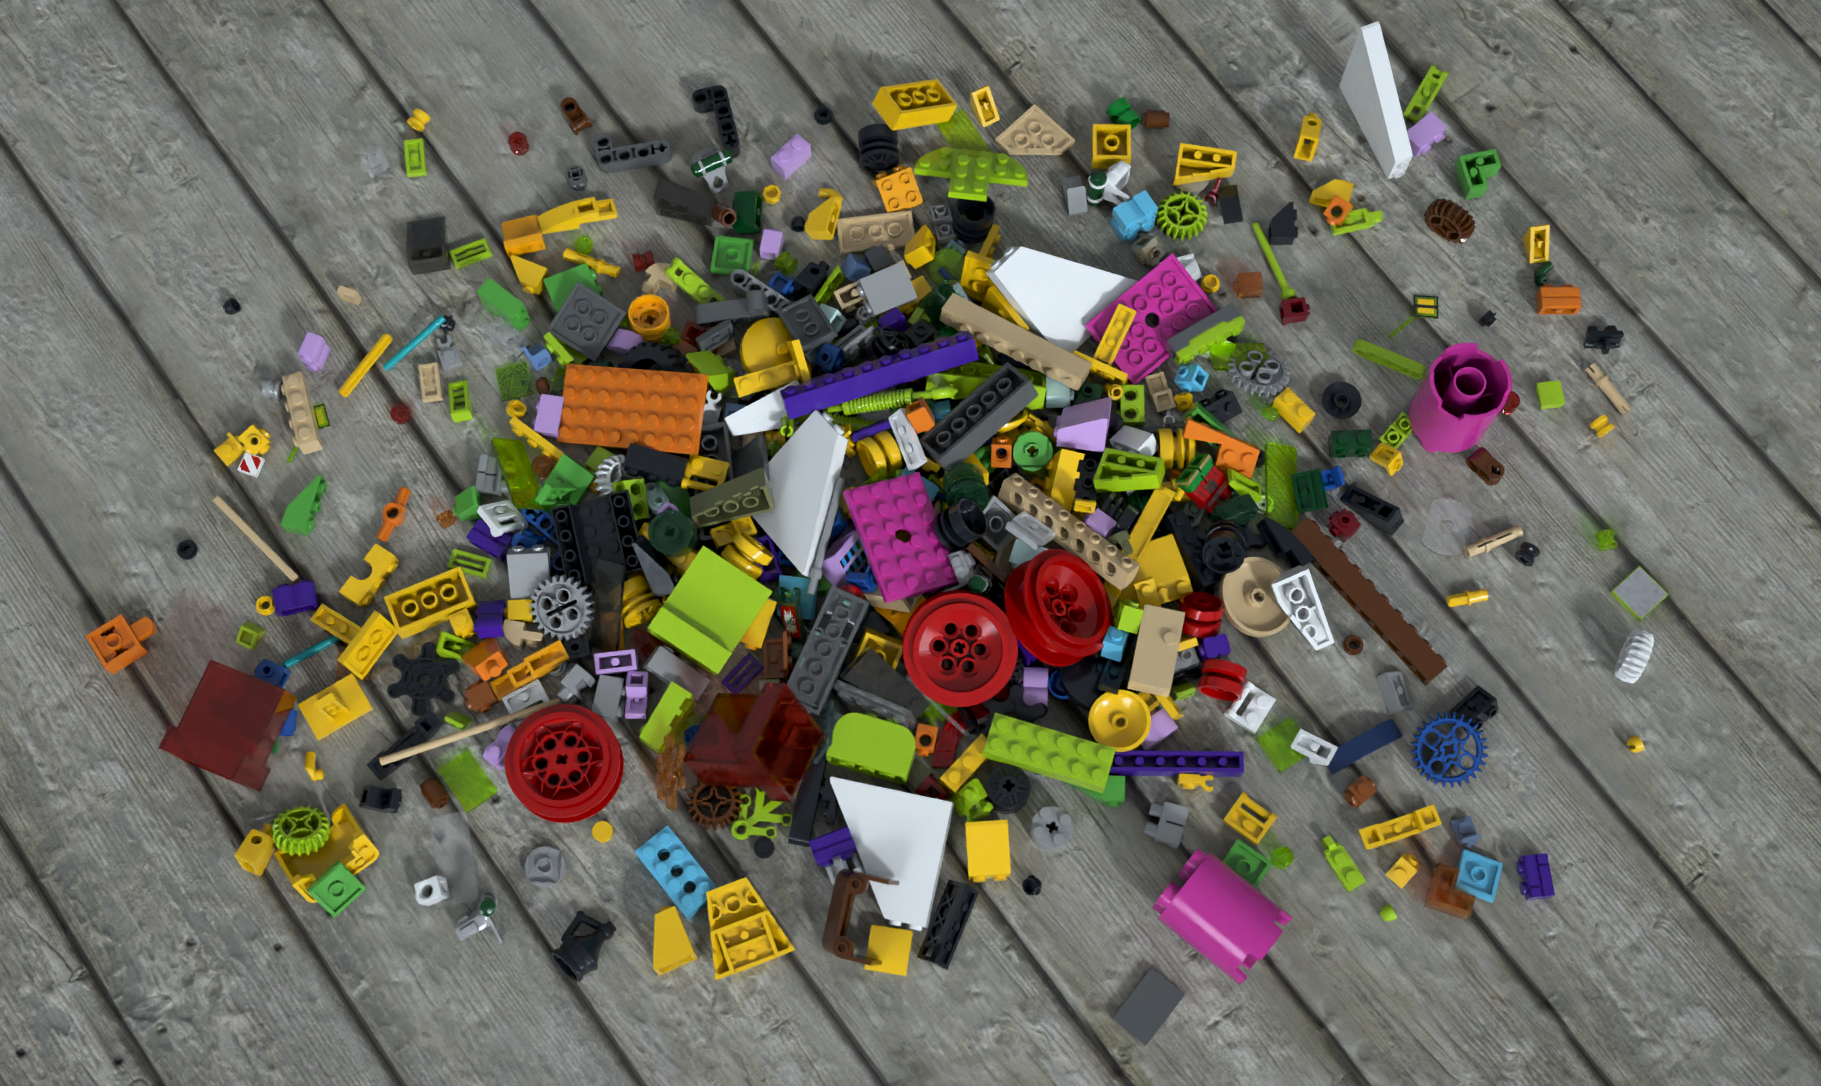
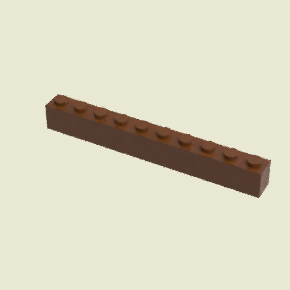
(1369, 603)

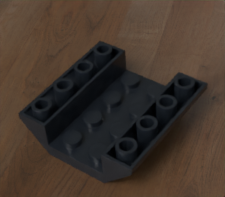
(596, 532)

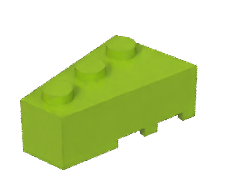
(1128, 472)
(667, 716)

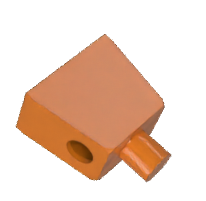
(486, 659)

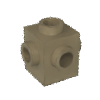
(1148, 250)

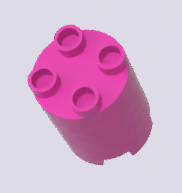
(1459, 398)
(1221, 914)

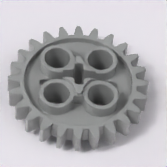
(1267, 379)
(570, 625)

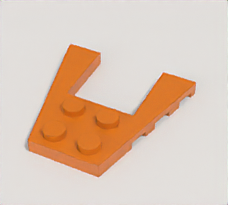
(1231, 452)

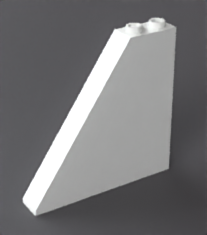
(1375, 102)
(1055, 293)
(803, 487)
(900, 840)

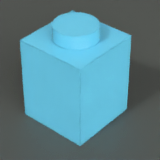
(1114, 644)

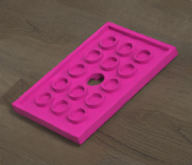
(1171, 296)
(900, 567)

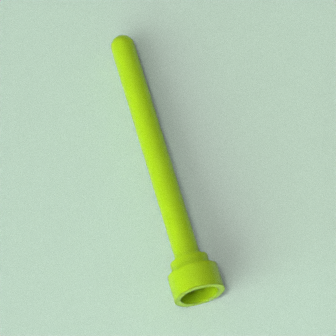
(1287, 292)

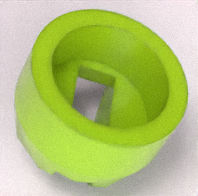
(1387, 913)

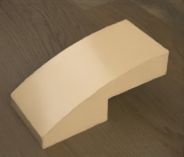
(1159, 392)

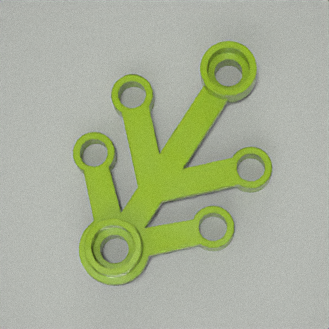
(760, 814)

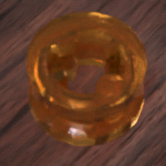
(446, 519)

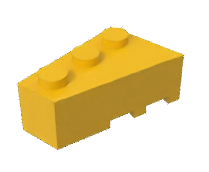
(1202, 164)
(1061, 477)

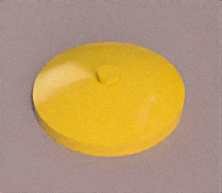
(766, 346)

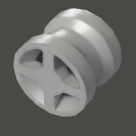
(272, 389)

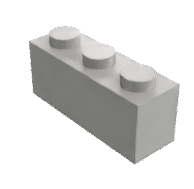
(670, 668)

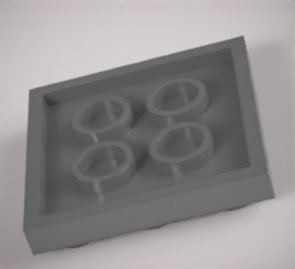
(586, 322)

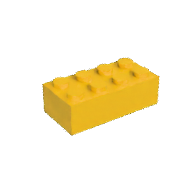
(914, 104)
(430, 602)

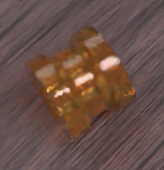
(540, 463)

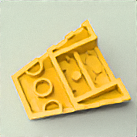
(742, 929)

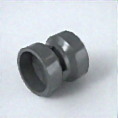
(576, 177)

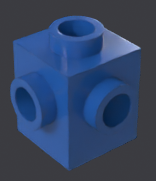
(829, 358)
(527, 539)

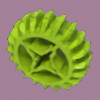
(1193, 221)
(300, 824)

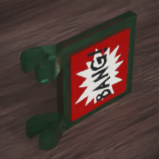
(791, 613)

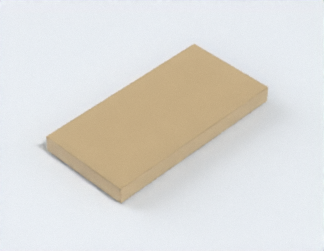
(886, 229)

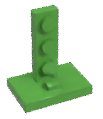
(565, 484)

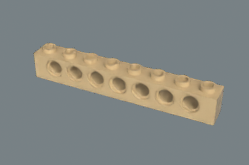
(1070, 531)

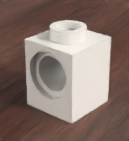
(439, 890)

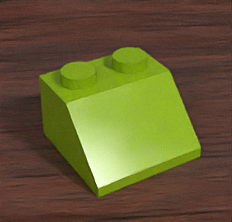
(720, 377)

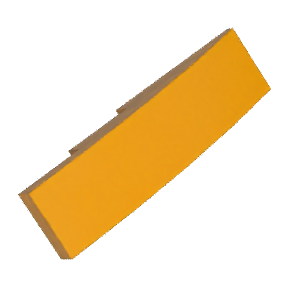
(532, 668)

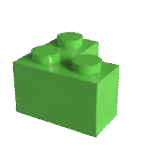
(1473, 171)

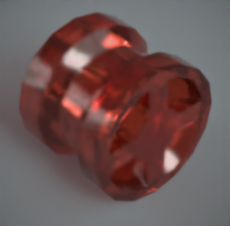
(517, 147)
(1512, 400)

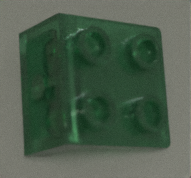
(936, 299)

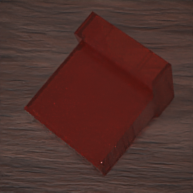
(230, 725)
(756, 742)

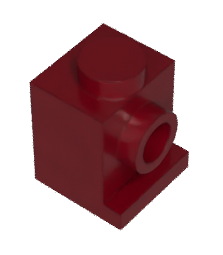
(1297, 305)
(924, 788)

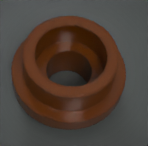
(1353, 639)

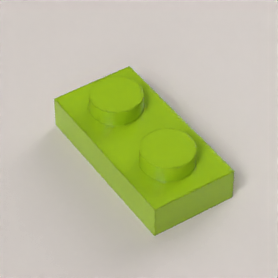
(415, 157)

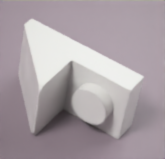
(1315, 748)

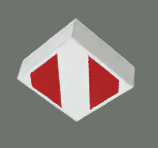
(251, 465)

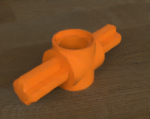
(388, 522)

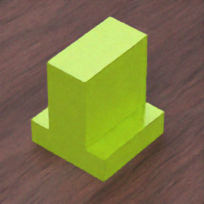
(709, 611)

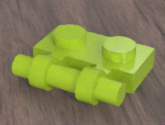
(969, 797)

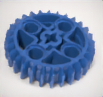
(1459, 722)

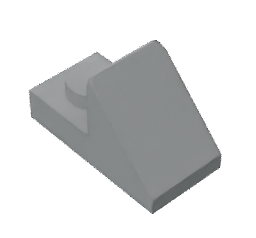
(1074, 195)

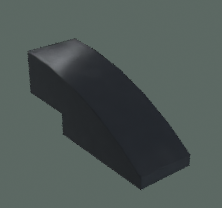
(1284, 543)

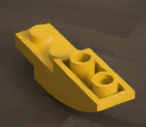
(572, 214)

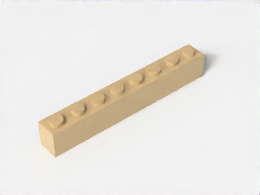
(1015, 342)

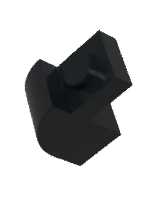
(381, 799)

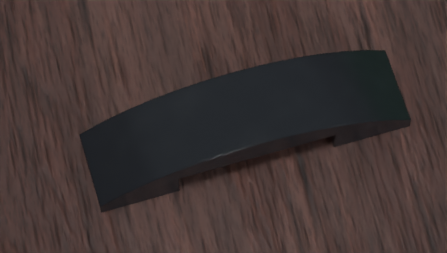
(422, 732)

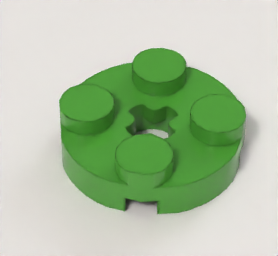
(1039, 458)

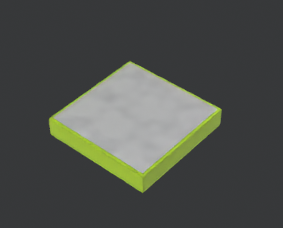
(1639, 593)

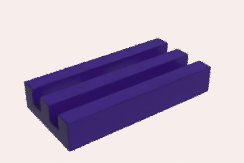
(870, 430)
(730, 687)

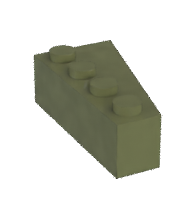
(733, 500)

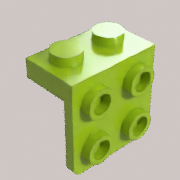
(564, 352)

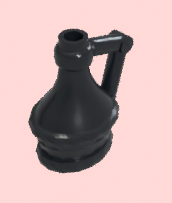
(581, 953)

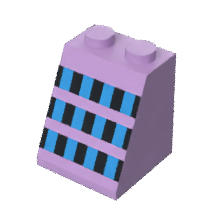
(844, 556)

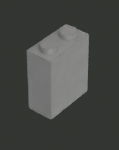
(886, 290)
(527, 569)

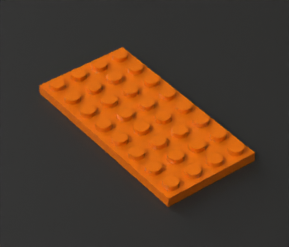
(633, 407)

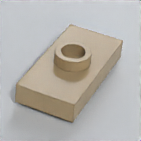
(430, 382)

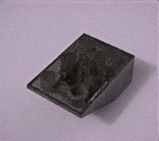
(427, 246)

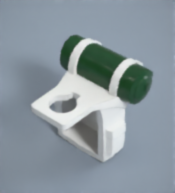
(1108, 184)

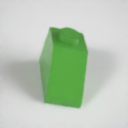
(467, 504)

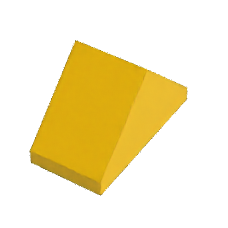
(984, 106)
(1537, 243)

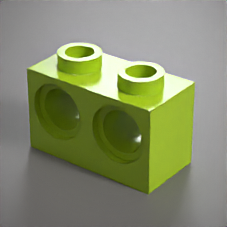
(1133, 406)
(638, 496)
(1127, 616)

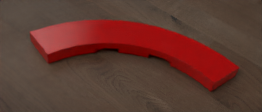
(951, 736)

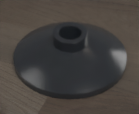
(1341, 392)

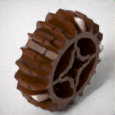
(1449, 221)
(705, 802)

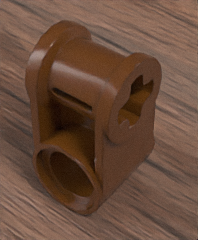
(575, 118)
(1485, 465)

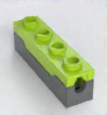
(1203, 334)

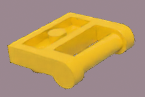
(706, 469)
(1247, 824)

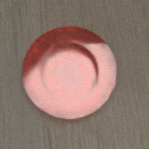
(400, 414)

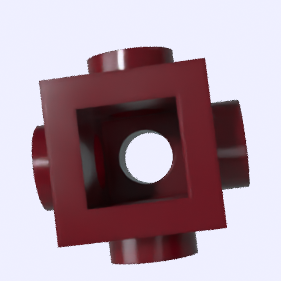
(1343, 525)

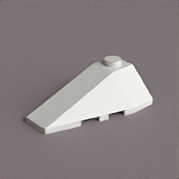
(760, 415)
(1301, 603)

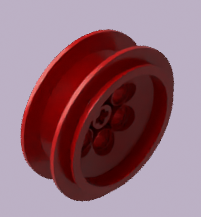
(1058, 607)
(954, 684)
(599, 774)

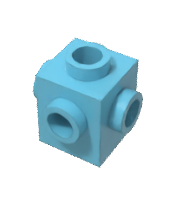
(1191, 378)

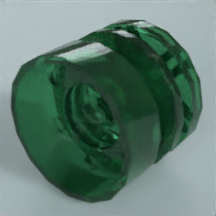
(965, 481)

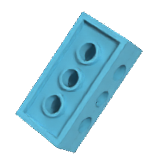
(680, 858)

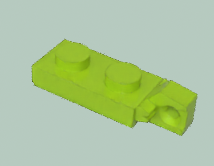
(1357, 220)
(1342, 864)

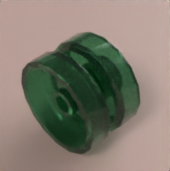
(674, 522)

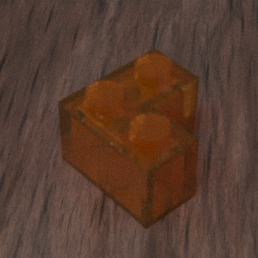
(1443, 895)

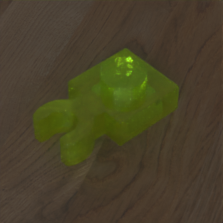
(934, 713)

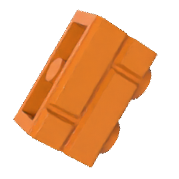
(1558, 299)

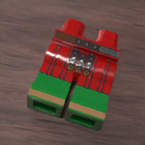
(1204, 483)

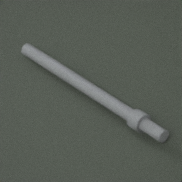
(815, 572)

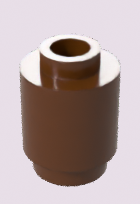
(1156, 119)
(724, 215)
(434, 793)

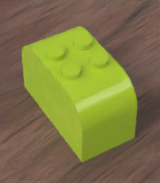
(873, 747)

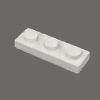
(907, 440)

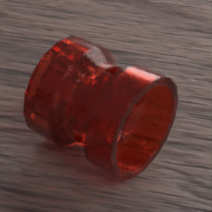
(639, 261)

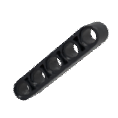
(807, 804)

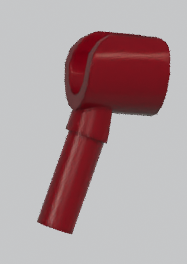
(1213, 193)

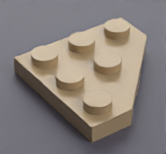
(1034, 135)

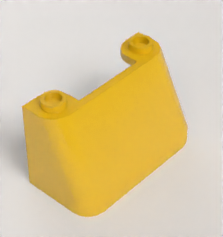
(345, 843)

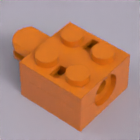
(120, 642)

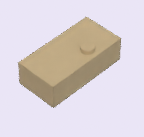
(1156, 650)

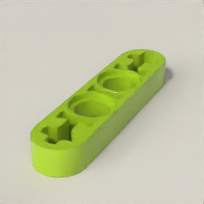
(1389, 359)

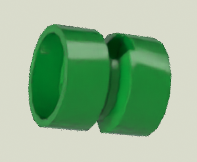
(1122, 114)

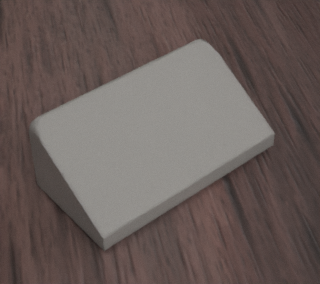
(1394, 692)

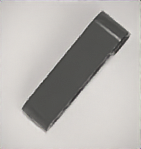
(634, 153)
(740, 310)

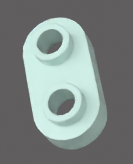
(654, 496)

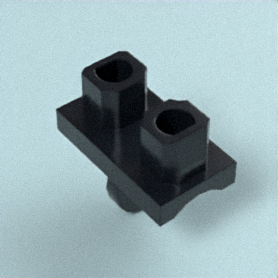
(1603, 340)

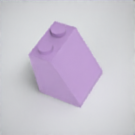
(1084, 425)

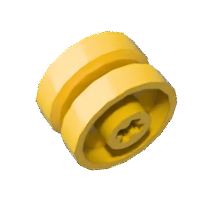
(878, 452)
(747, 554)

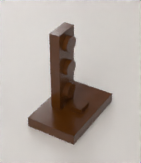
(986, 565)

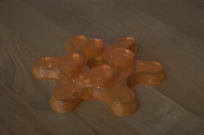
(670, 775)

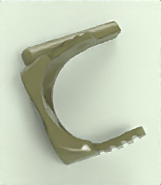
(1122, 538)

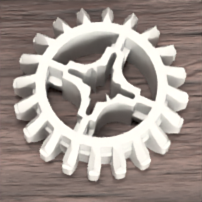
(610, 472)
(1634, 656)

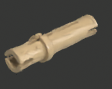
(1608, 388)
(1477, 547)

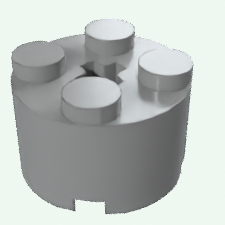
(1062, 824)

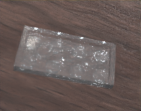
(871, 703)

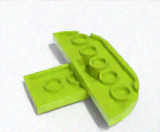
(971, 171)

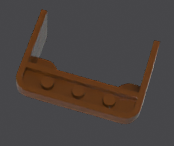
(846, 886)

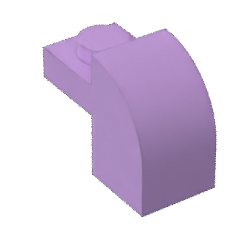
(623, 341)
(637, 694)

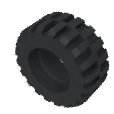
(649, 353)

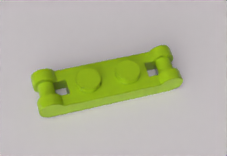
(1425, 94)
(691, 283)

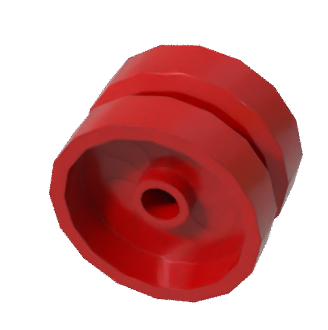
(1201, 614)
(1222, 680)

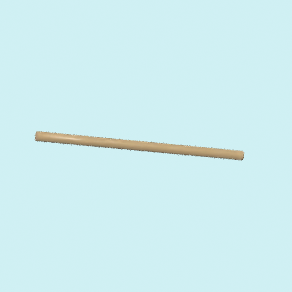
(466, 732)

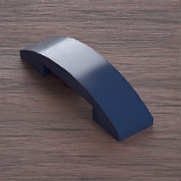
(1364, 745)

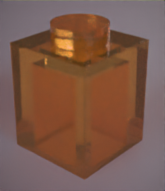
(1248, 285)

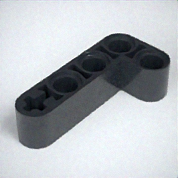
(719, 106)

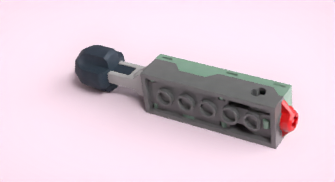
(828, 647)

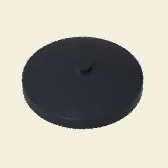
(1082, 679)

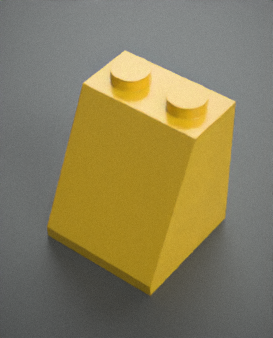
(987, 850)
(671, 941)

